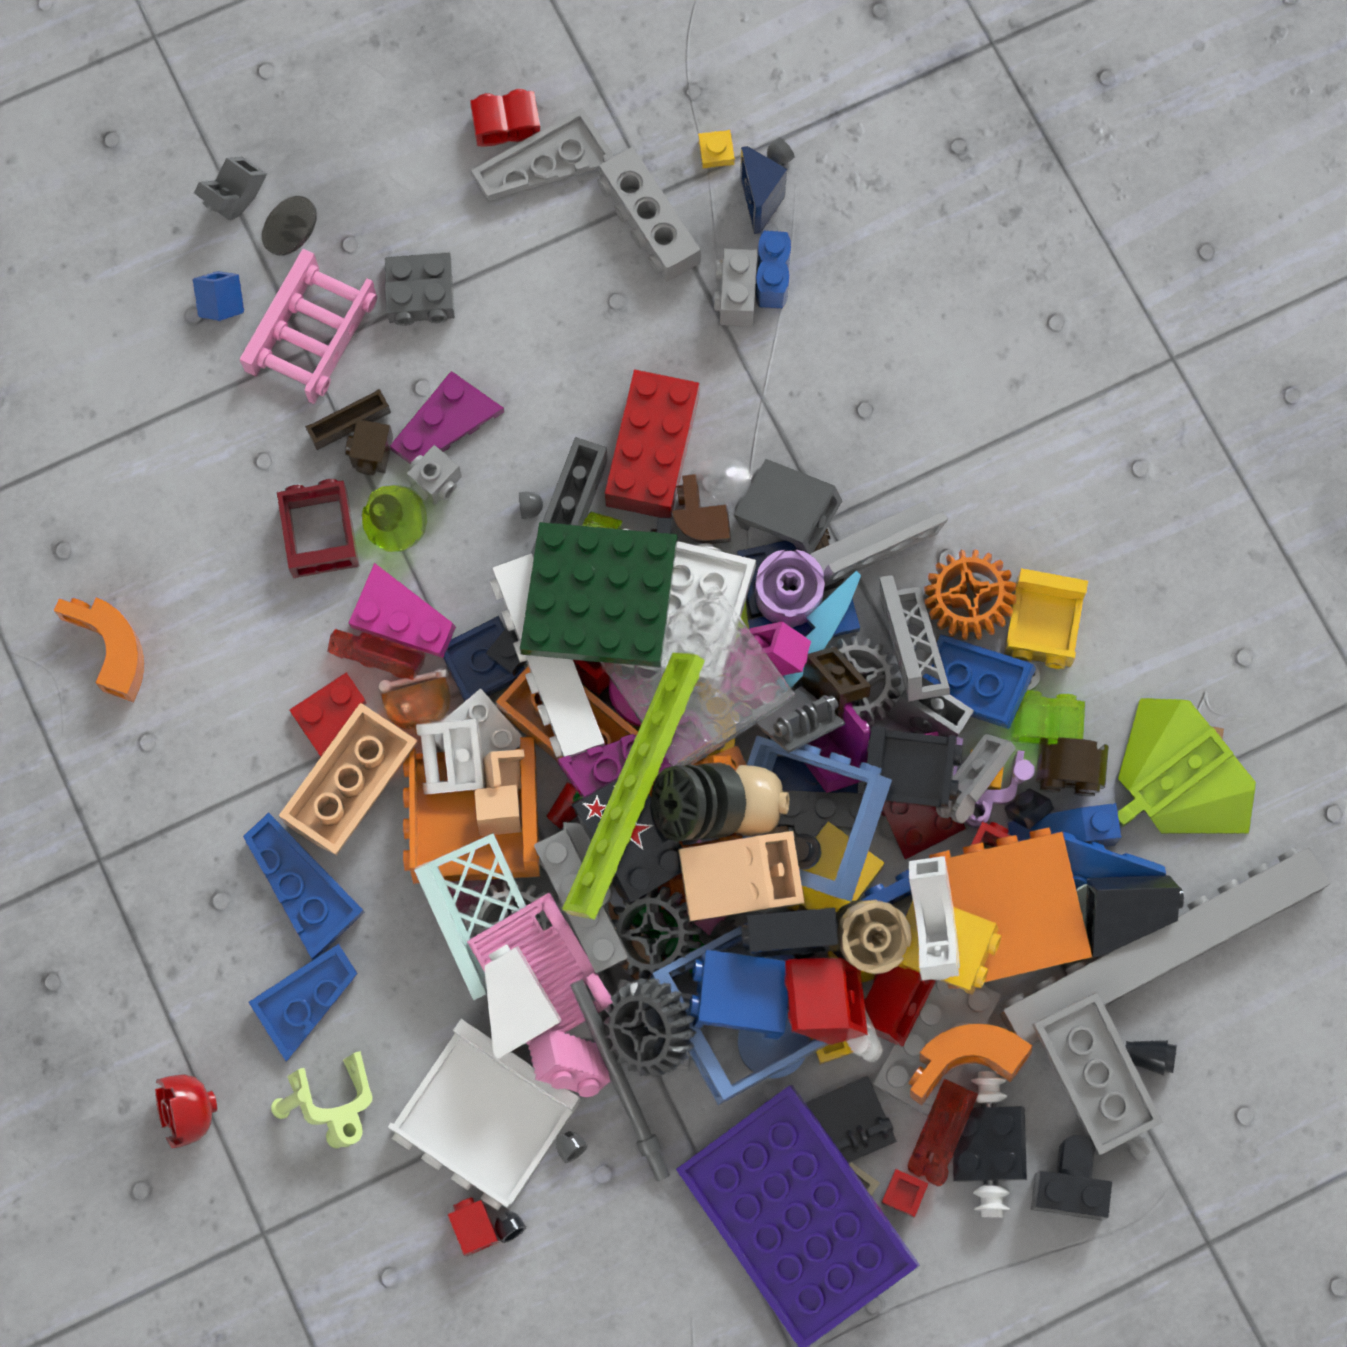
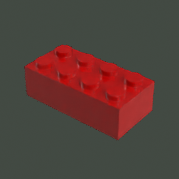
(652, 444)

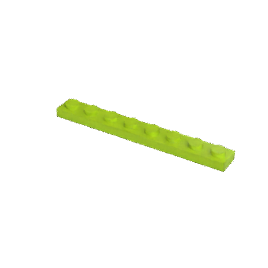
(633, 785)

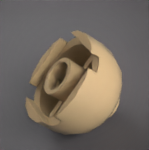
(763, 800)
(873, 936)

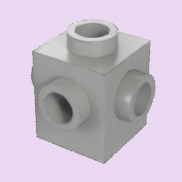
(433, 475)

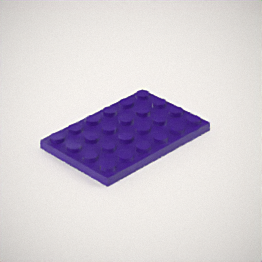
(797, 1217)

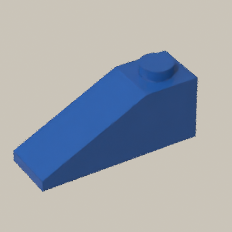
(1087, 823)

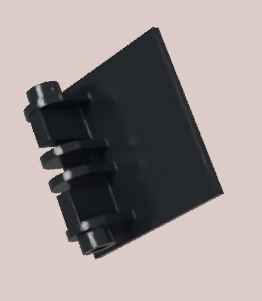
(854, 1119)

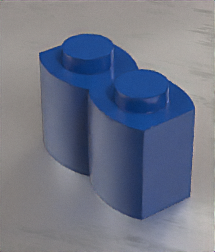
(773, 269)

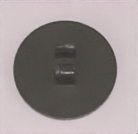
(289, 225)

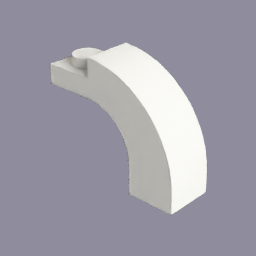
(934, 918)

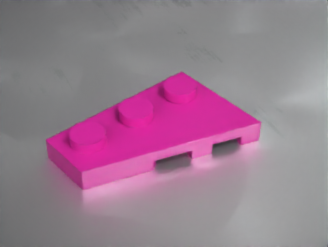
(400, 616)

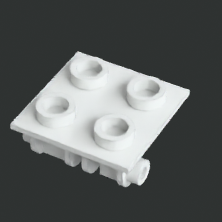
(494, 727)

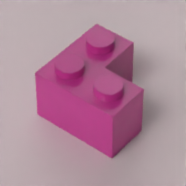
(783, 646)

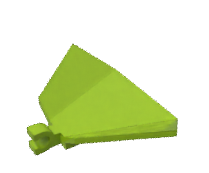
(1183, 773)

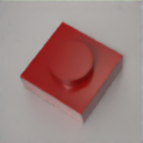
(904, 1193)

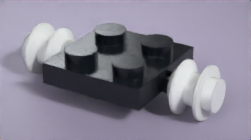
(991, 1146)

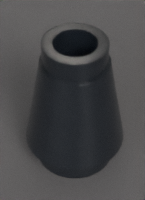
(1153, 1055)

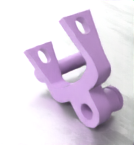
(1021, 771)

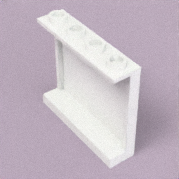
(484, 1117)

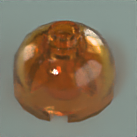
(417, 704)

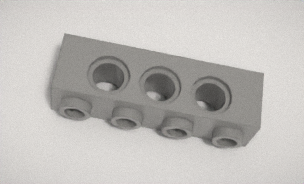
(630, 171)

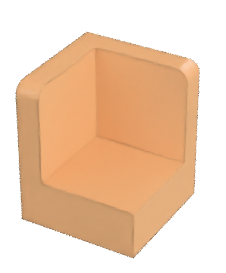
(503, 768)
(498, 810)

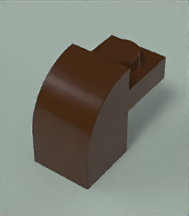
(697, 522)

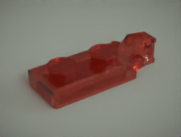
(377, 653)

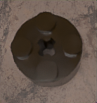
(1071, 765)

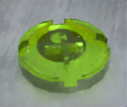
(394, 518)

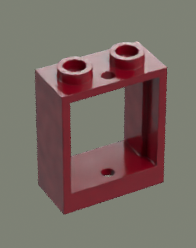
(325, 559)

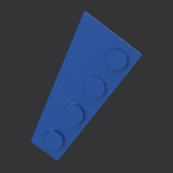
(305, 890)

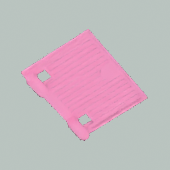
(552, 955)

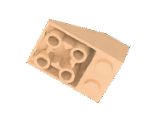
(741, 876)

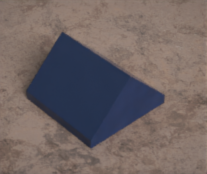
(762, 186)

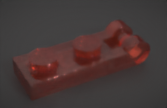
(942, 1132)

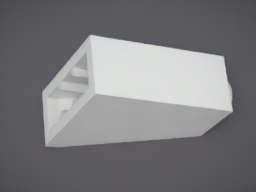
(515, 1001)

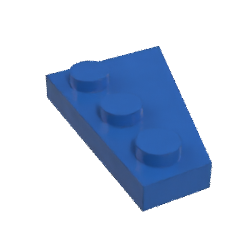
(1097, 862)
(302, 999)

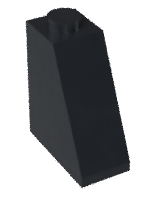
(1128, 909)

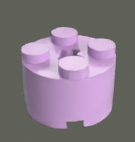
(789, 569)

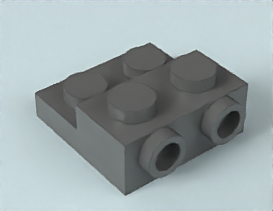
(419, 288)

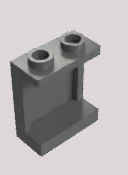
(788, 505)

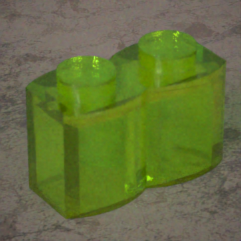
(1048, 718)

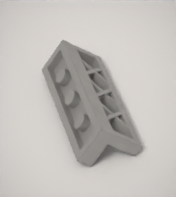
(878, 542)
(906, 644)

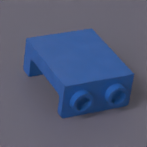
(740, 993)

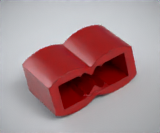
(504, 117)

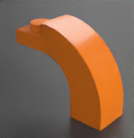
(124, 656)
(968, 1044)

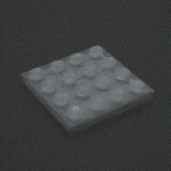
(732, 690)

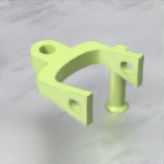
(342, 1121)

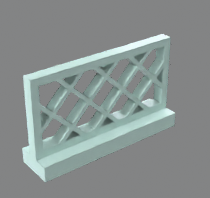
(451, 919)

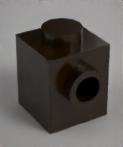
(369, 447)

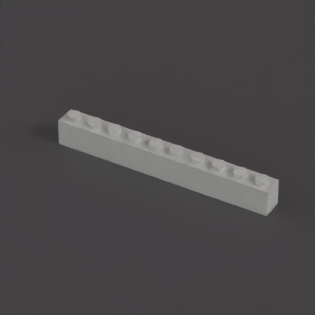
(1156, 954)

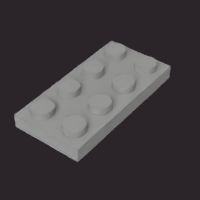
(942, 1011)
(1097, 1073)

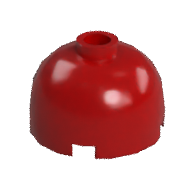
(184, 1108)

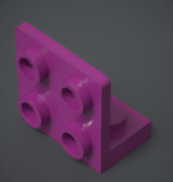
(849, 741)

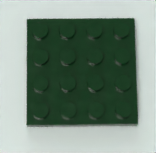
(599, 594)

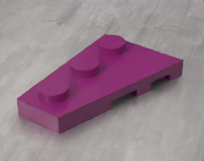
(444, 418)

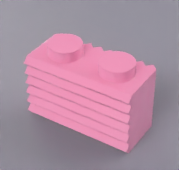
(569, 1063)

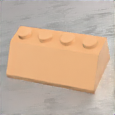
(347, 779)

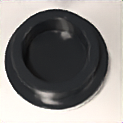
(807, 850)

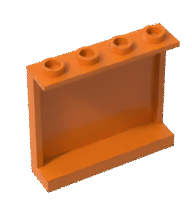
(449, 821)
(1028, 895)

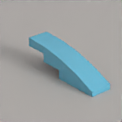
(827, 618)

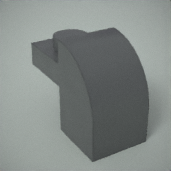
(233, 188)

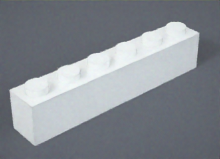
(554, 679)

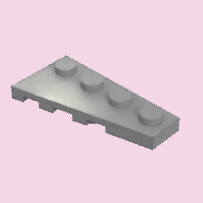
(548, 156)

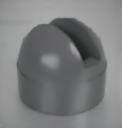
(780, 152)
(530, 504)
(570, 1146)

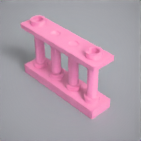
(291, 300)

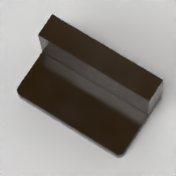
(831, 674)

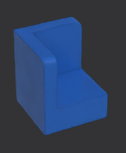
(218, 295)

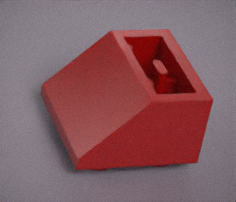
(825, 999)

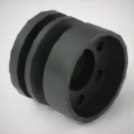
(698, 801)

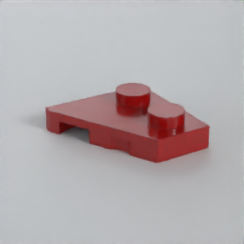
(327, 711)

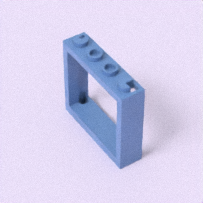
(764, 756)
(703, 1054)

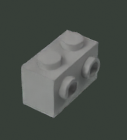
(738, 287)

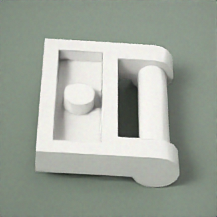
(462, 756)

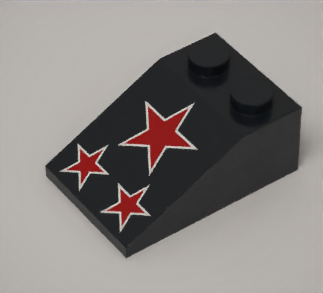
(649, 855)

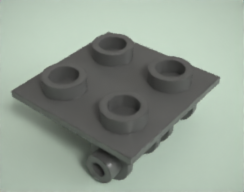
(801, 720)

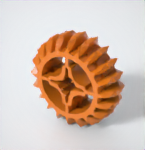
(982, 590)

